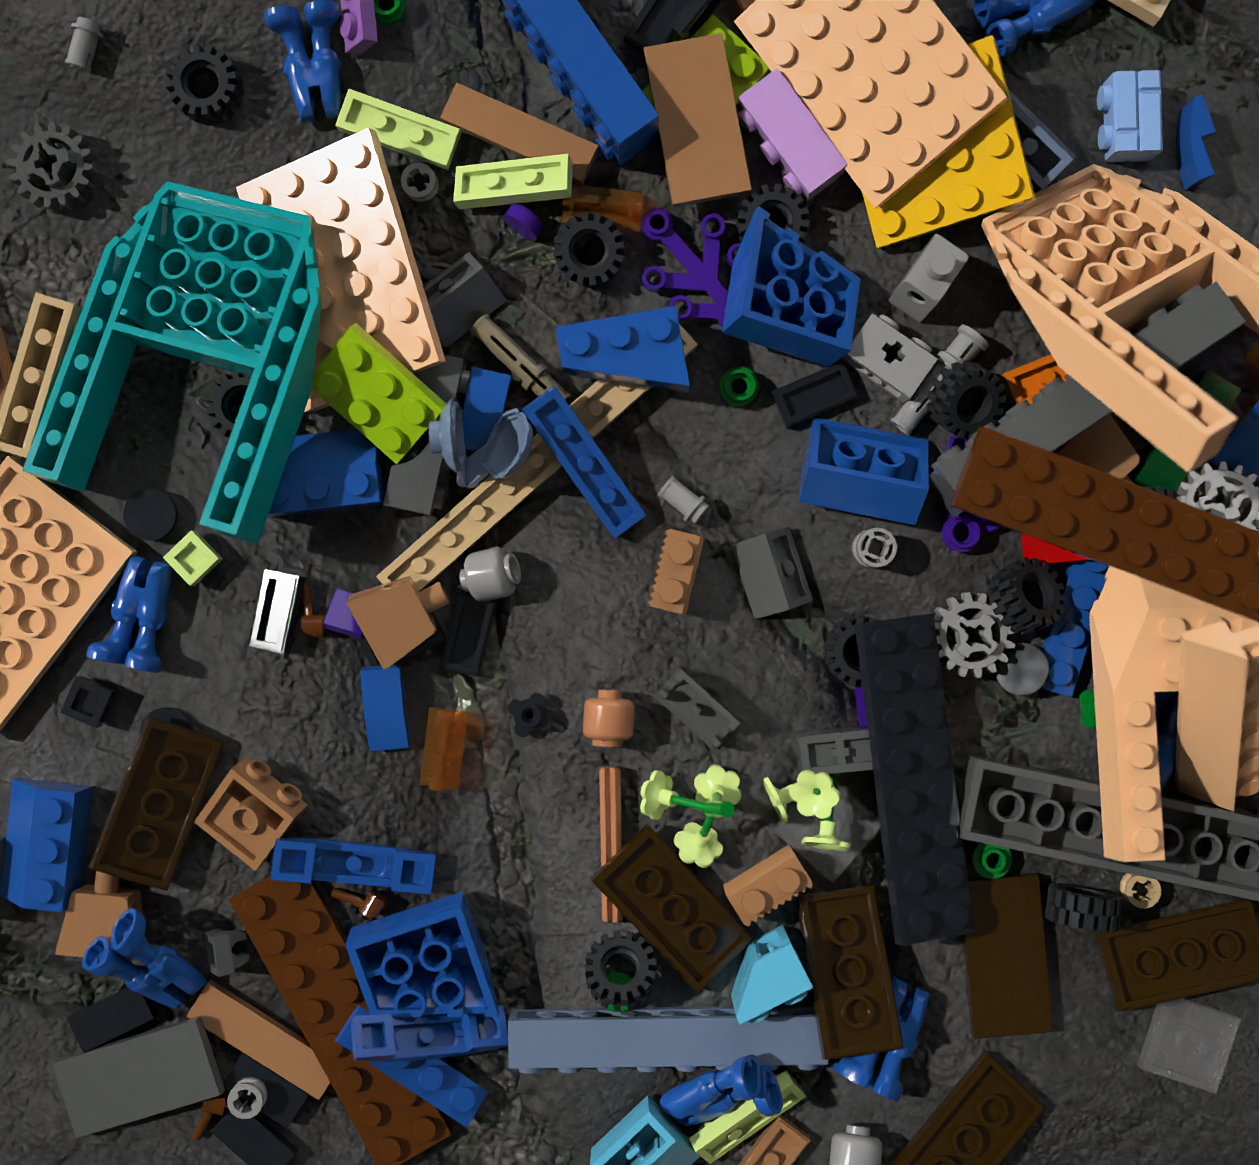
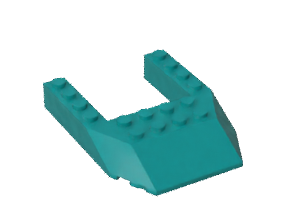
(214, 287)

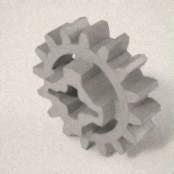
(1226, 489)
(959, 647)

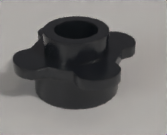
(520, 708)

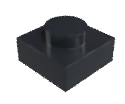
(88, 701)

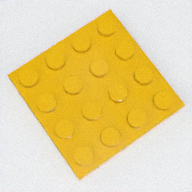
(968, 181)

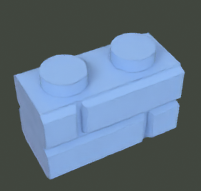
(1131, 116)

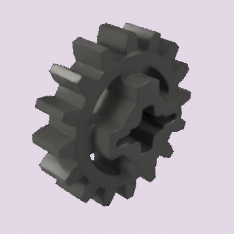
(37, 160)

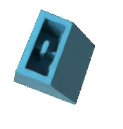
(768, 977)
(644, 1138)

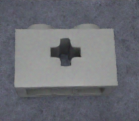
(901, 375)

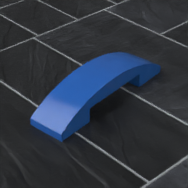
(353, 863)
(424, 1038)

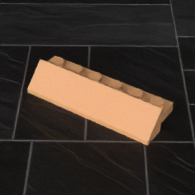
(1218, 714)

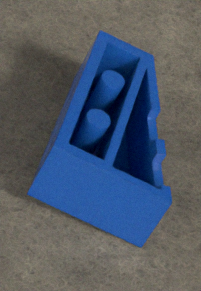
(628, 349)

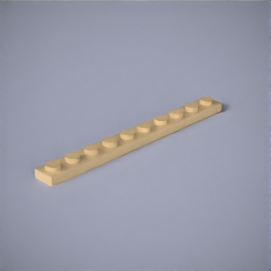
(498, 497)

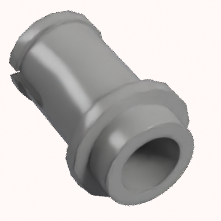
(83, 44)
(683, 500)

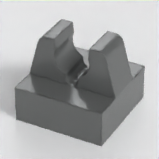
(219, 953)

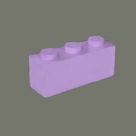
(790, 136)

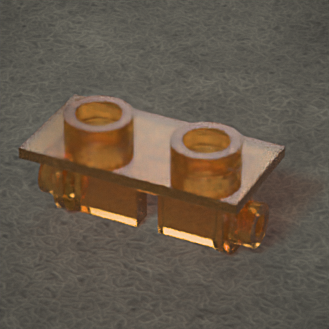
(620, 206)
(443, 749)

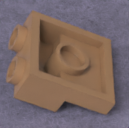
(251, 811)

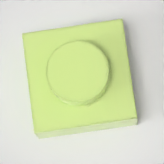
(192, 558)

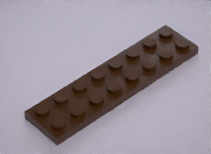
(1111, 521)
(318, 982)

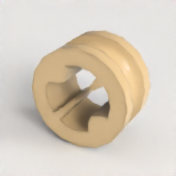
(1147, 901)

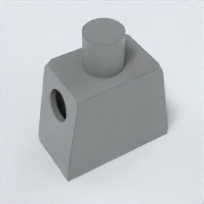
(929, 277)

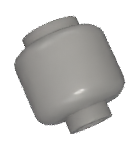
(490, 574)
(855, 1147)

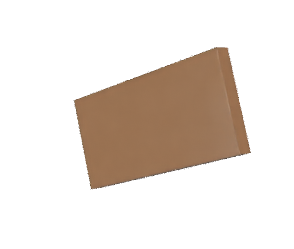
(697, 120)

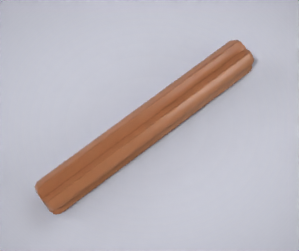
(610, 829)

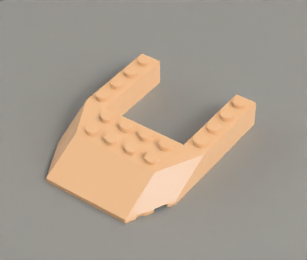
(1100, 259)
(1133, 655)

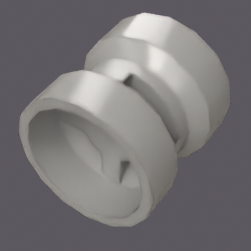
(867, 550)

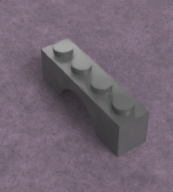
(418, 483)

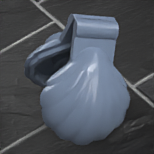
(500, 456)

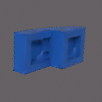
(1193, 128)
(483, 405)
(384, 707)

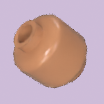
(608, 718)

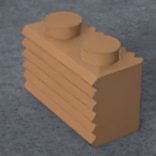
(676, 571)
(767, 885)

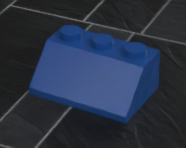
(865, 471)
(330, 474)
(45, 843)

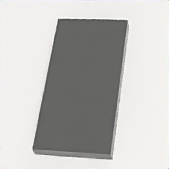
(138, 1077)

